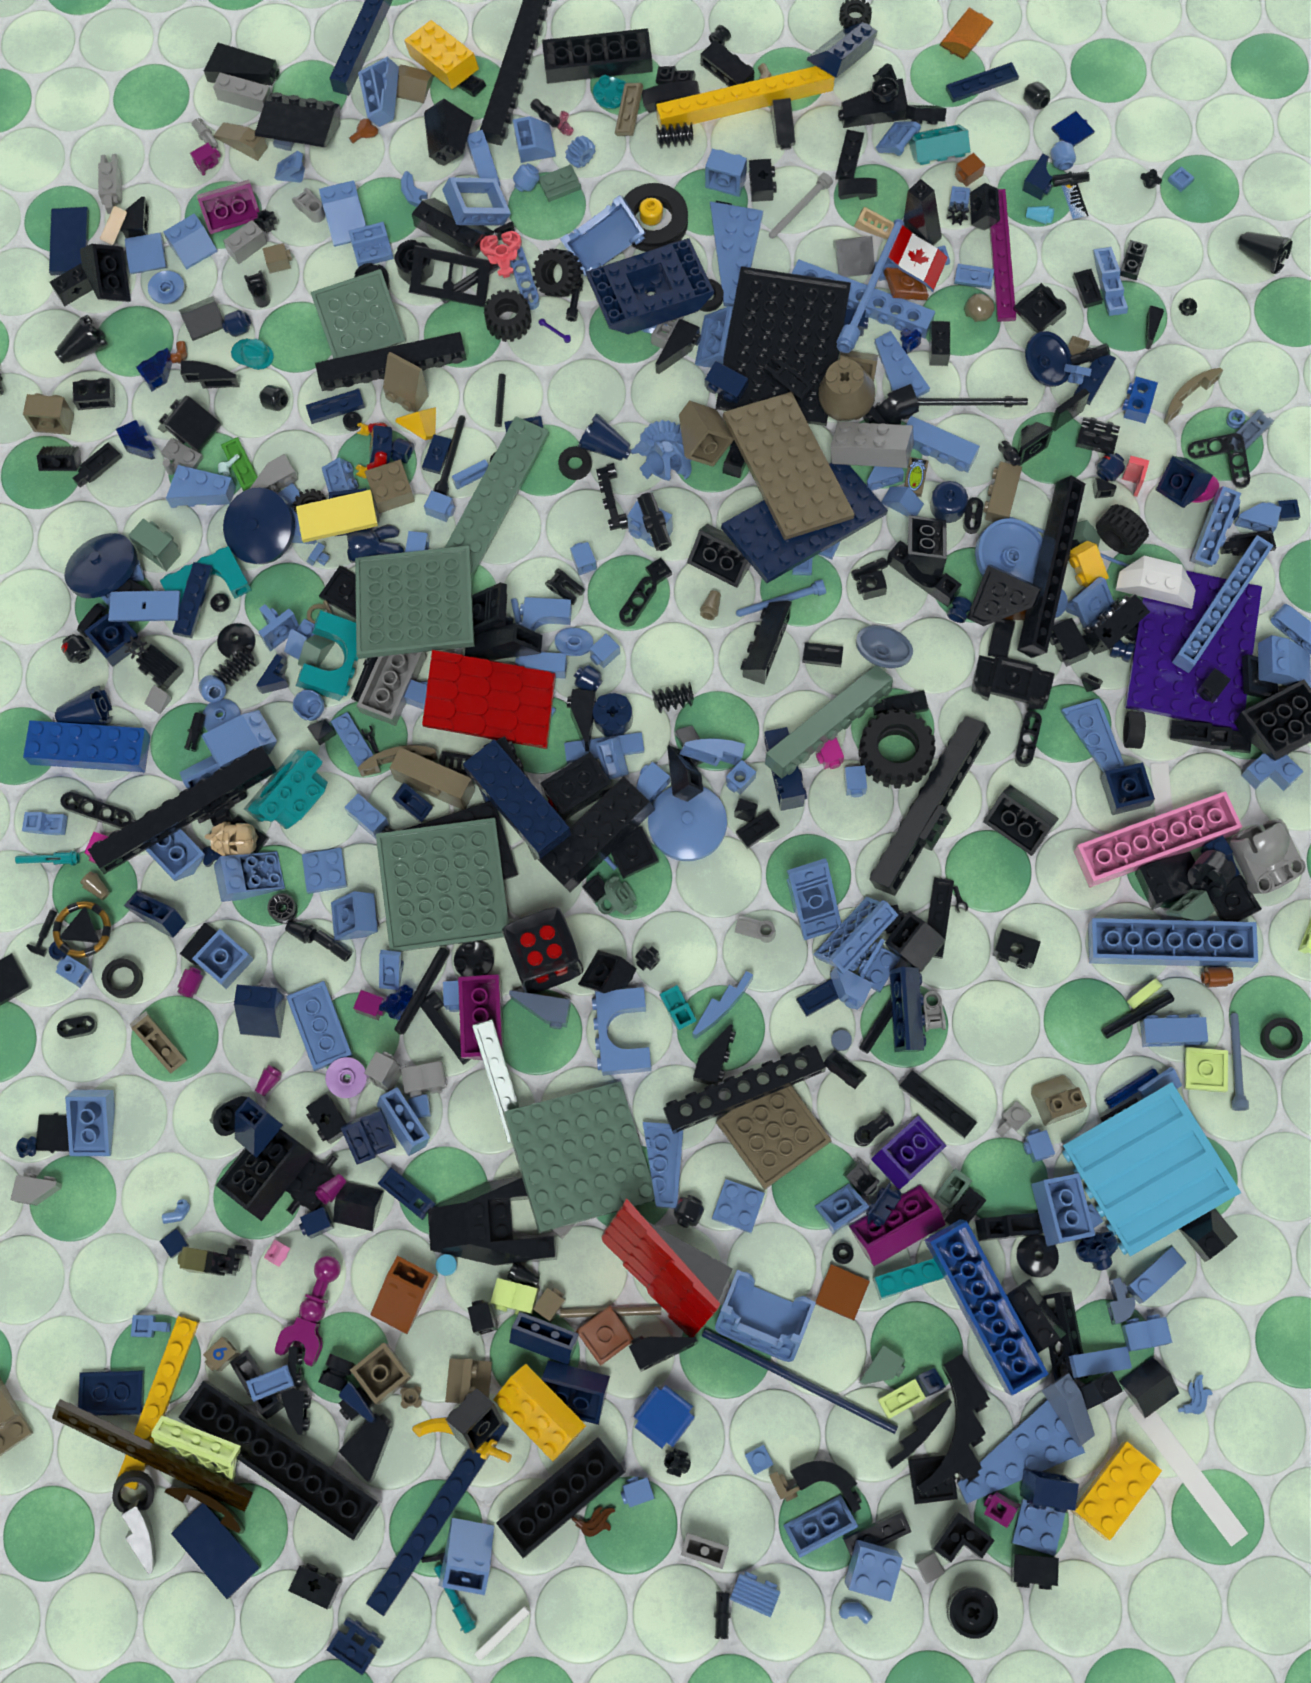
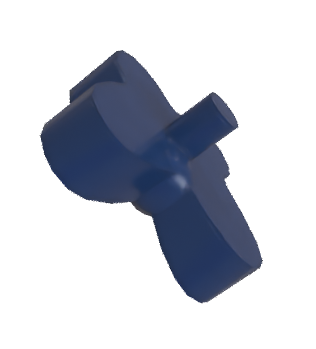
(210, 856)

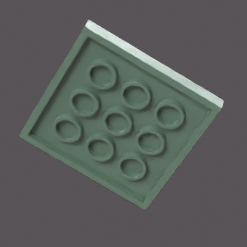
(358, 315)

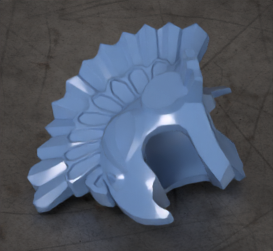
(664, 451)

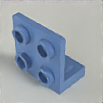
(878, 966)

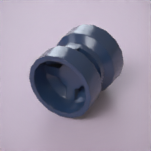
(959, 610)
(1122, 650)

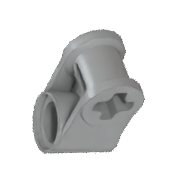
(310, 206)
(933, 1013)

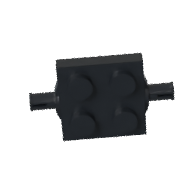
(306, 1183)

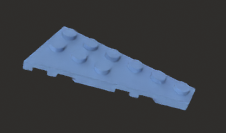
(735, 242)
(1034, 1445)

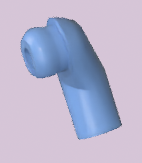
(855, 1609)

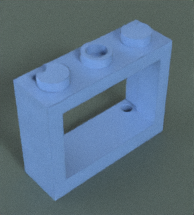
(476, 215)

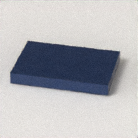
(111, 1392)

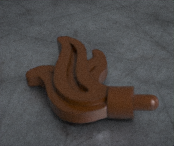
(596, 1523)

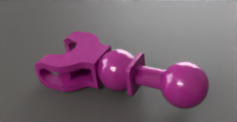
(311, 1312)

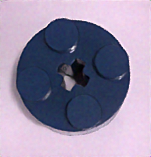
(612, 704)

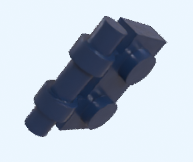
(350, 1651)

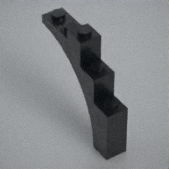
(960, 1459)

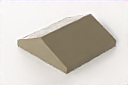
(413, 83)

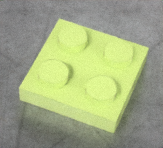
(1206, 1070)

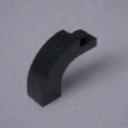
(829, 1472)

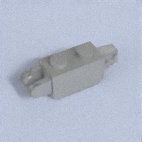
(109, 182)

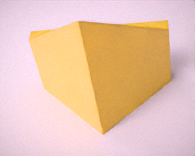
(420, 423)

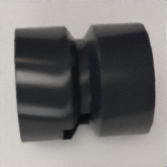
(336, 1372)

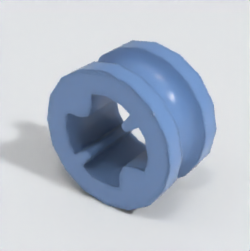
(1233, 423)

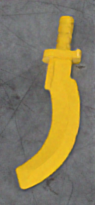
(441, 1425)

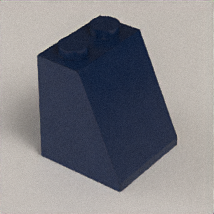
(259, 1010)

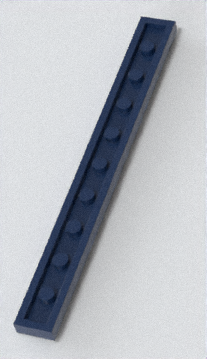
(428, 1528)

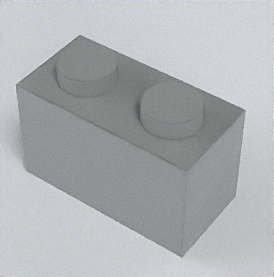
(245, 242)
(704, 1550)

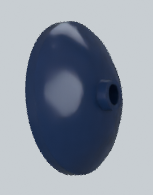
(1047, 358)

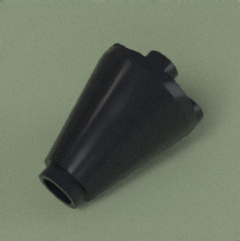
(81, 341)

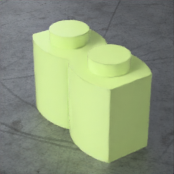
(514, 1296)

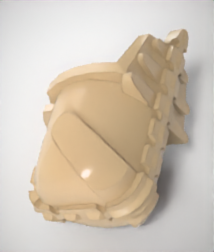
(233, 839)

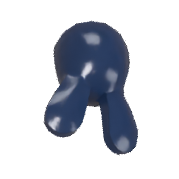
(367, 542)

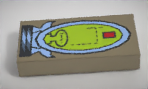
(916, 475)

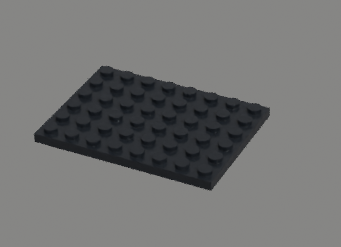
(787, 319)

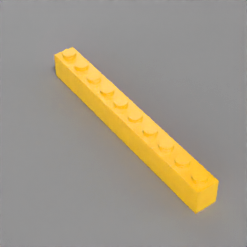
(744, 97)

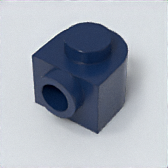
(402, 450)

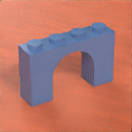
(538, 613)
(615, 1059)

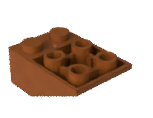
(402, 1294)

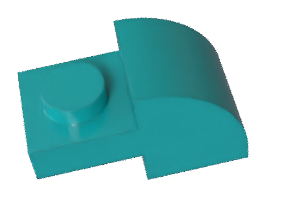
(677, 1007)

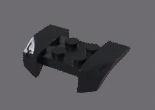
(1012, 681)

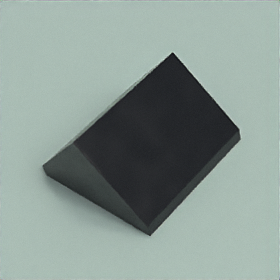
(202, 318)
(357, 1206)
(1149, 1387)

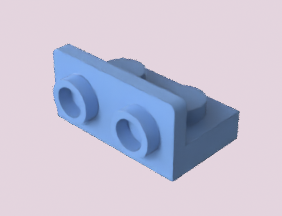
(339, 476)

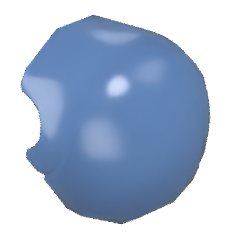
(308, 705)

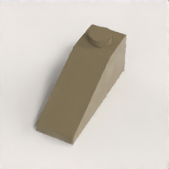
(242, 139)
(157, 1042)

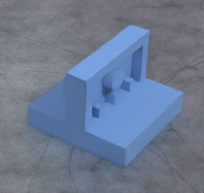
(1091, 602)
(277, 626)

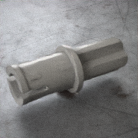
(204, 133)

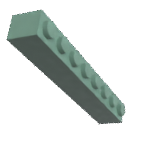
(829, 721)

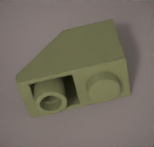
(192, 1260)

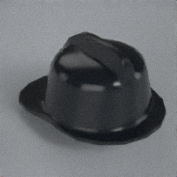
(224, 1116)

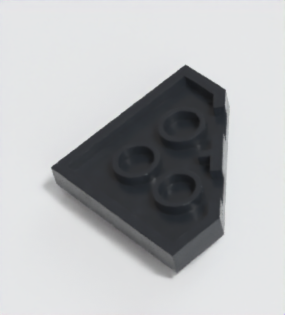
(1001, 596)

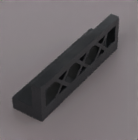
(1071, 1341)

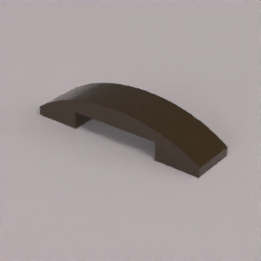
(229, 1520)

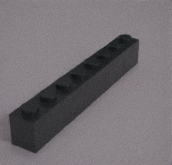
(372, 364)

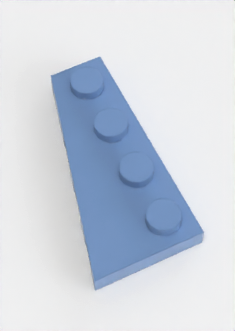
(898, 366)
(1094, 731)
(664, 1158)

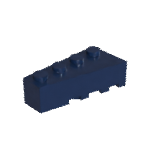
(789, 788)

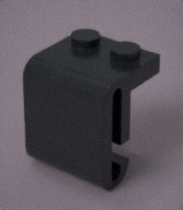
(189, 423)

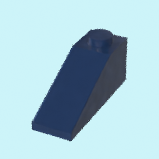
(156, 914)

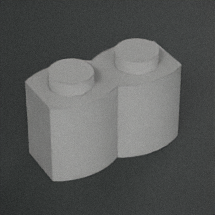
(424, 1078)

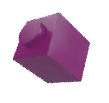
(368, 1005)

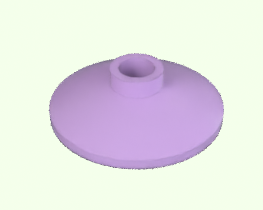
(338, 1070)

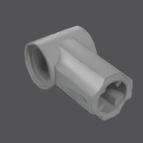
(753, 928)

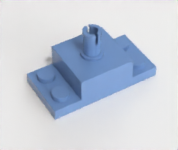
(813, 899)

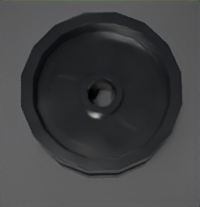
(985, 1612)

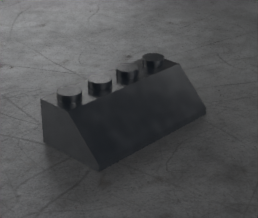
(437, 221)
(767, 641)

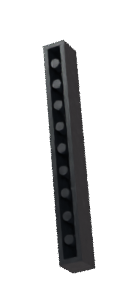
(514, 70)
(1052, 566)
(938, 790)
(182, 810)

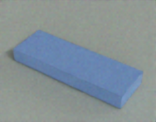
(1100, 1362)

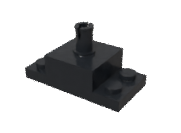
(490, 609)

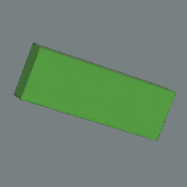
(242, 466)

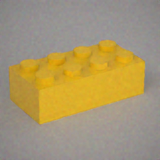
(441, 54)
(539, 1412)
(1116, 1490)

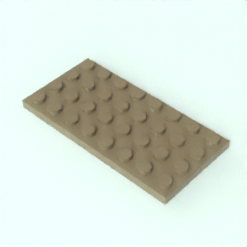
(788, 465)

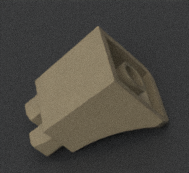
(1057, 1099)

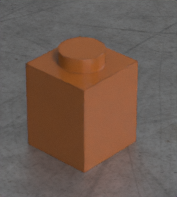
(969, 169)

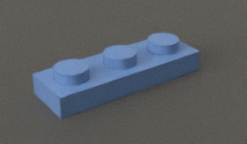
(352, 738)

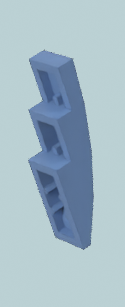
(1110, 281)
(717, 1010)

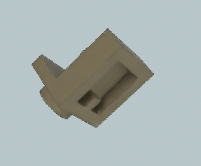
(779, 1484)

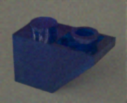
(156, 369)
(134, 440)

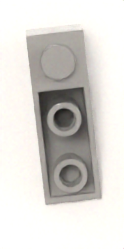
(276, 475)

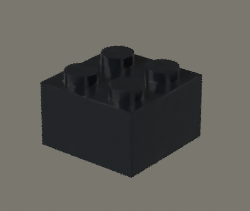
(474, 1420)

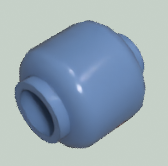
(1063, 155)
(526, 177)
(212, 688)

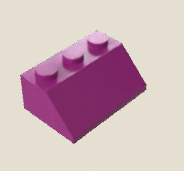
(228, 206)

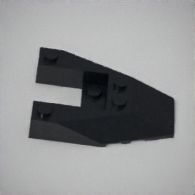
(481, 1228)

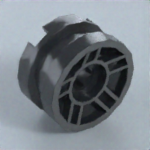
(277, 902)

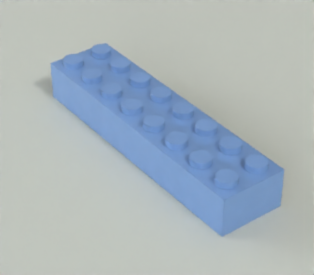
(1172, 942)

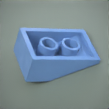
(342, 211)
(1283, 661)
(239, 737)
(90, 1122)

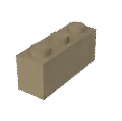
(1002, 491)

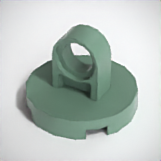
(620, 897)

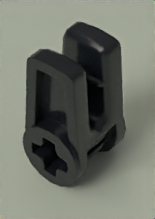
(561, 580)

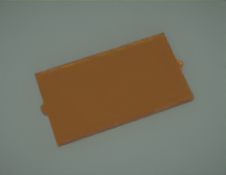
(966, 33)

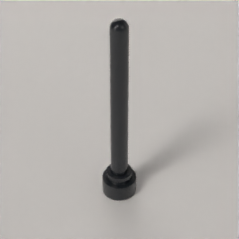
(442, 486)

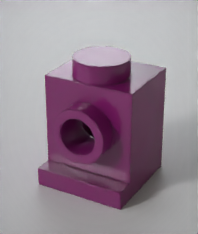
(205, 157)
(1005, 1516)

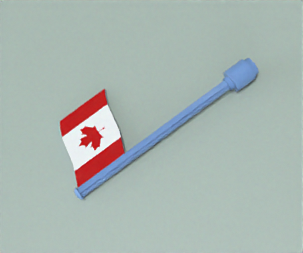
(909, 255)

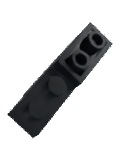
(296, 1400)

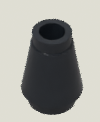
(301, 931)
(522, 1275)

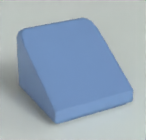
(420, 1106)

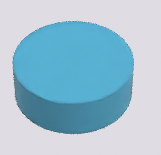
(446, 1265)

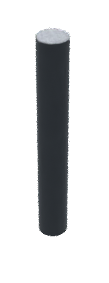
(500, 400)

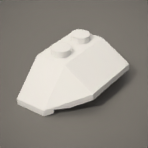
(1157, 581)

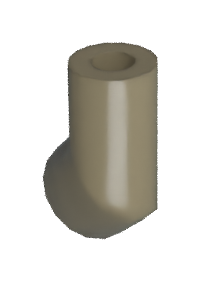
(765, 73)

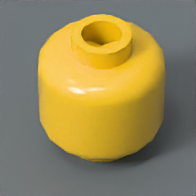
(651, 211)

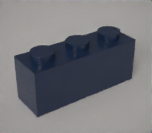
(543, 1338)

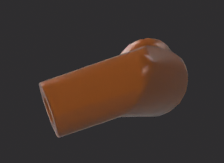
(181, 353)

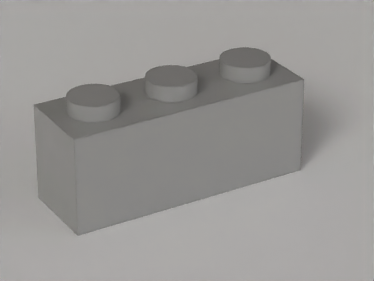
(241, 92)
(383, 1071)

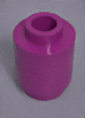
(190, 982)

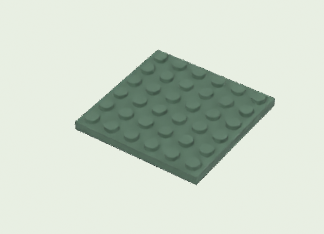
(414, 602)
(442, 885)
(579, 1156)

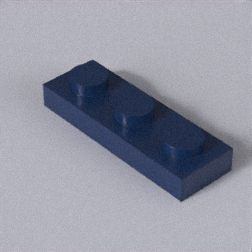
(1099, 371)
(335, 406)

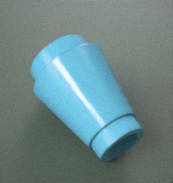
(1042, 214)

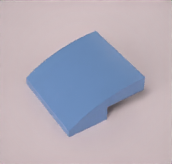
(371, 244)
(145, 253)

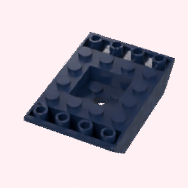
(668, 271)

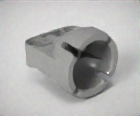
(1267, 856)

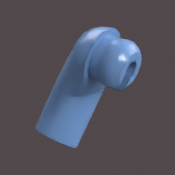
(179, 1214)

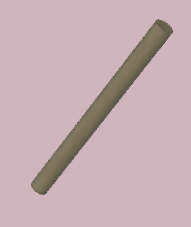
(621, 1311)

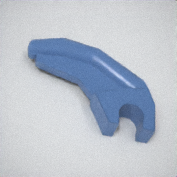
(410, 192)

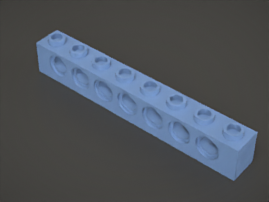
(905, 309)
(1222, 604)

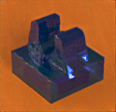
(910, 340)

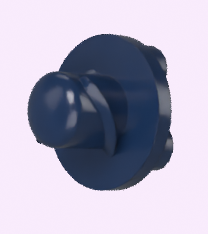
(1098, 1250)

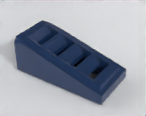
(355, 1400)

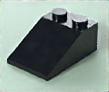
(106, 271)
(1165, 879)
(654, 1350)

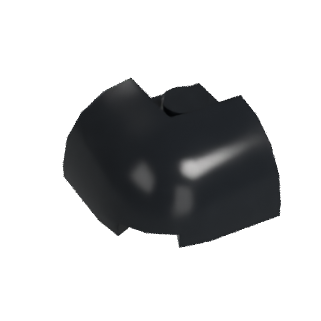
(899, 405)

